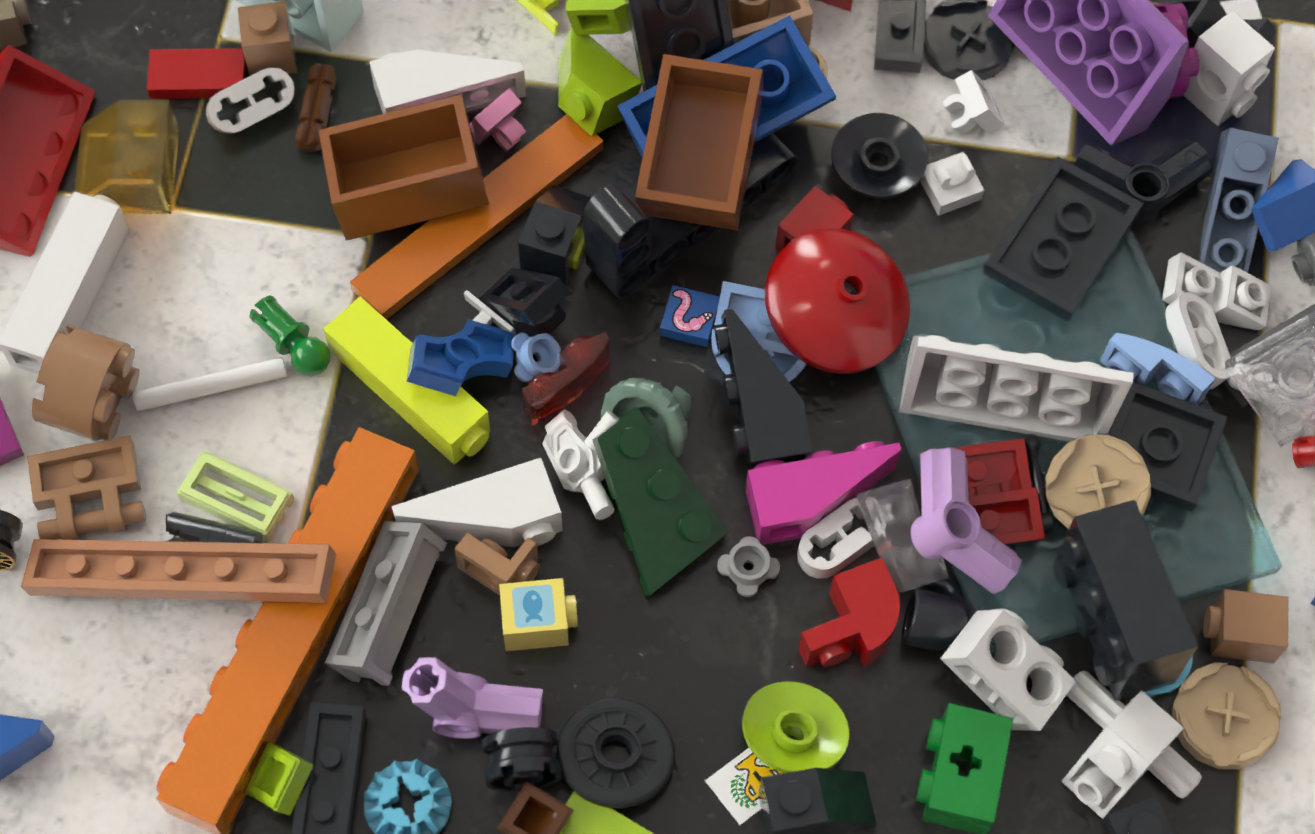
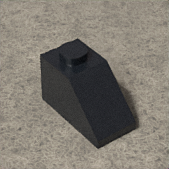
(553, 233)
(816, 802)

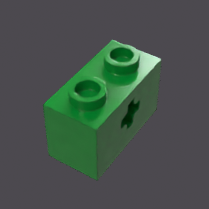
(983, 744)

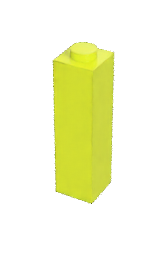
(381, 360)

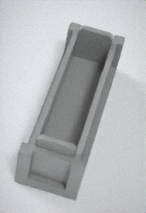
(385, 601)

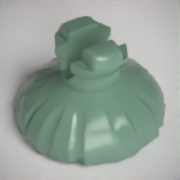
(659, 406)

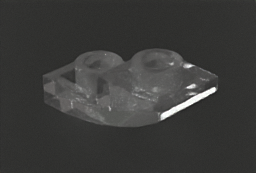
(889, 518)

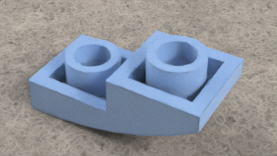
(1153, 362)

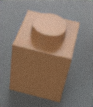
(267, 37)
(1247, 626)

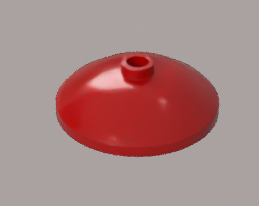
(817, 314)

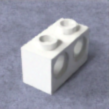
(1003, 679)

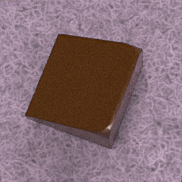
(535, 813)

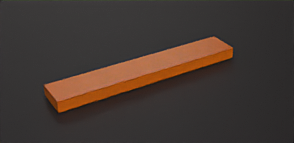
(451, 238)

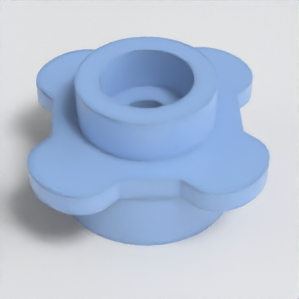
(545, 350)

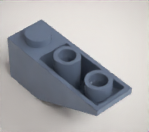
(1235, 186)

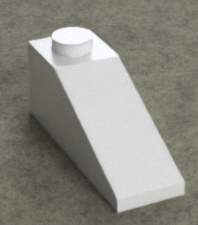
(428, 76)
(498, 507)

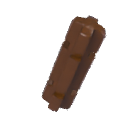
(315, 107)

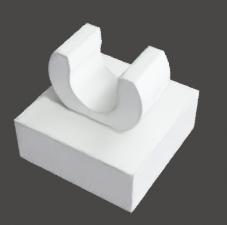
(978, 105)
(952, 183)

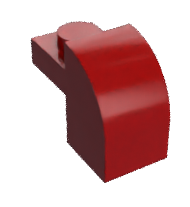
(867, 620)

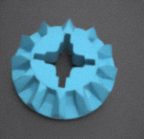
(431, 811)

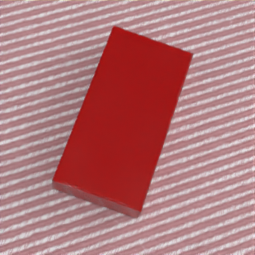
(193, 72)

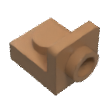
(490, 563)

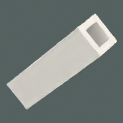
(64, 278)

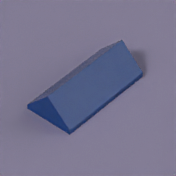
(790, 78)

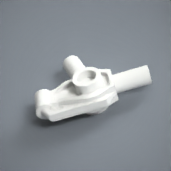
(577, 459)

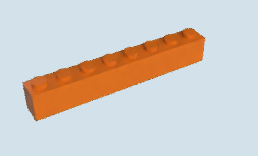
(284, 639)

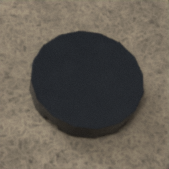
(965, 38)

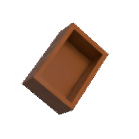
(700, 141)
(402, 167)

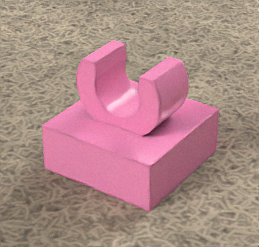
(498, 121)

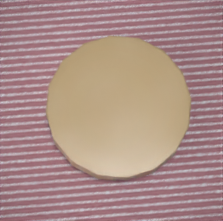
(1095, 475)
(1227, 716)

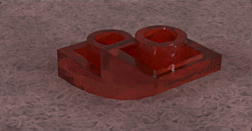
(579, 368)

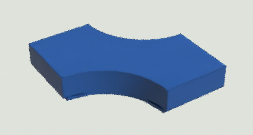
(451, 360)

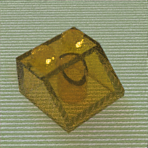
(130, 156)

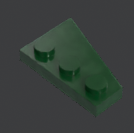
(657, 501)

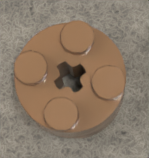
(85, 383)

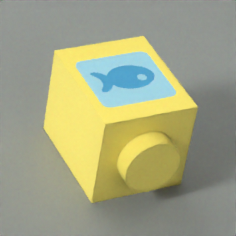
(536, 614)

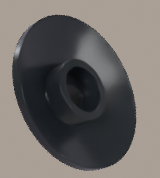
(881, 139)

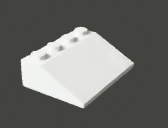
(1011, 389)

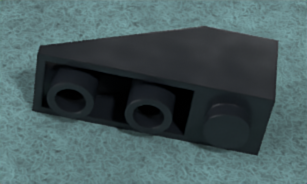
(767, 405)

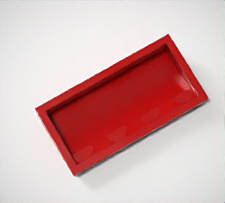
(37, 137)

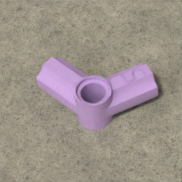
(952, 525)
(467, 704)

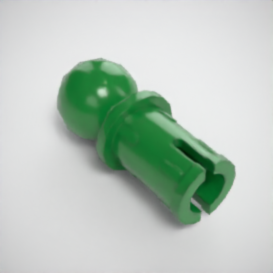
(308, 354)

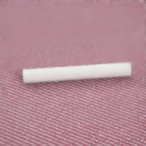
(209, 384)

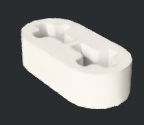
(244, 90)
(826, 531)

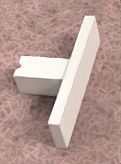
(486, 315)

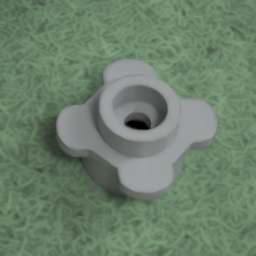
(748, 551)

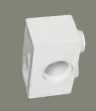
(1230, 68)

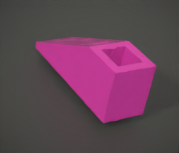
(799, 494)

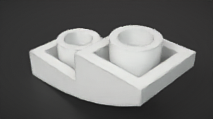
(1232, 294)

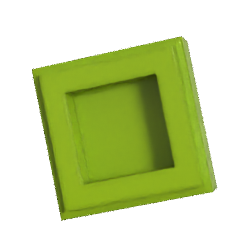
(279, 778)

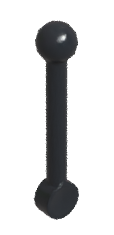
(1033, 445)

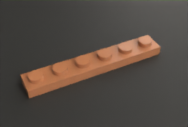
(180, 570)

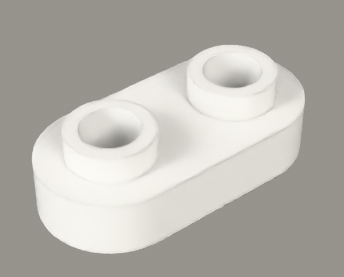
(1198, 335)

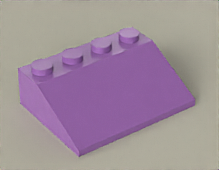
(1102, 55)

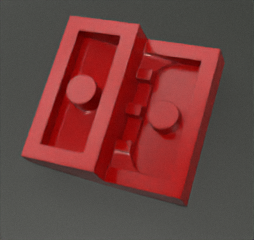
(1003, 491)

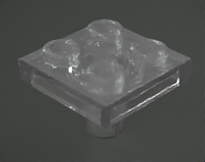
(1280, 379)

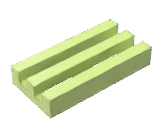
(272, 515)

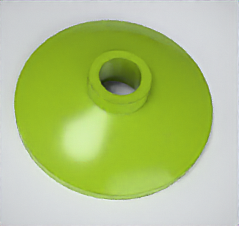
(797, 712)

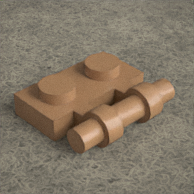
(85, 474)

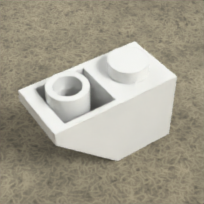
(1122, 754)

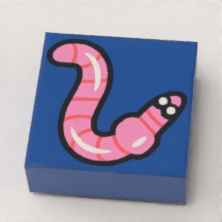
(689, 316)

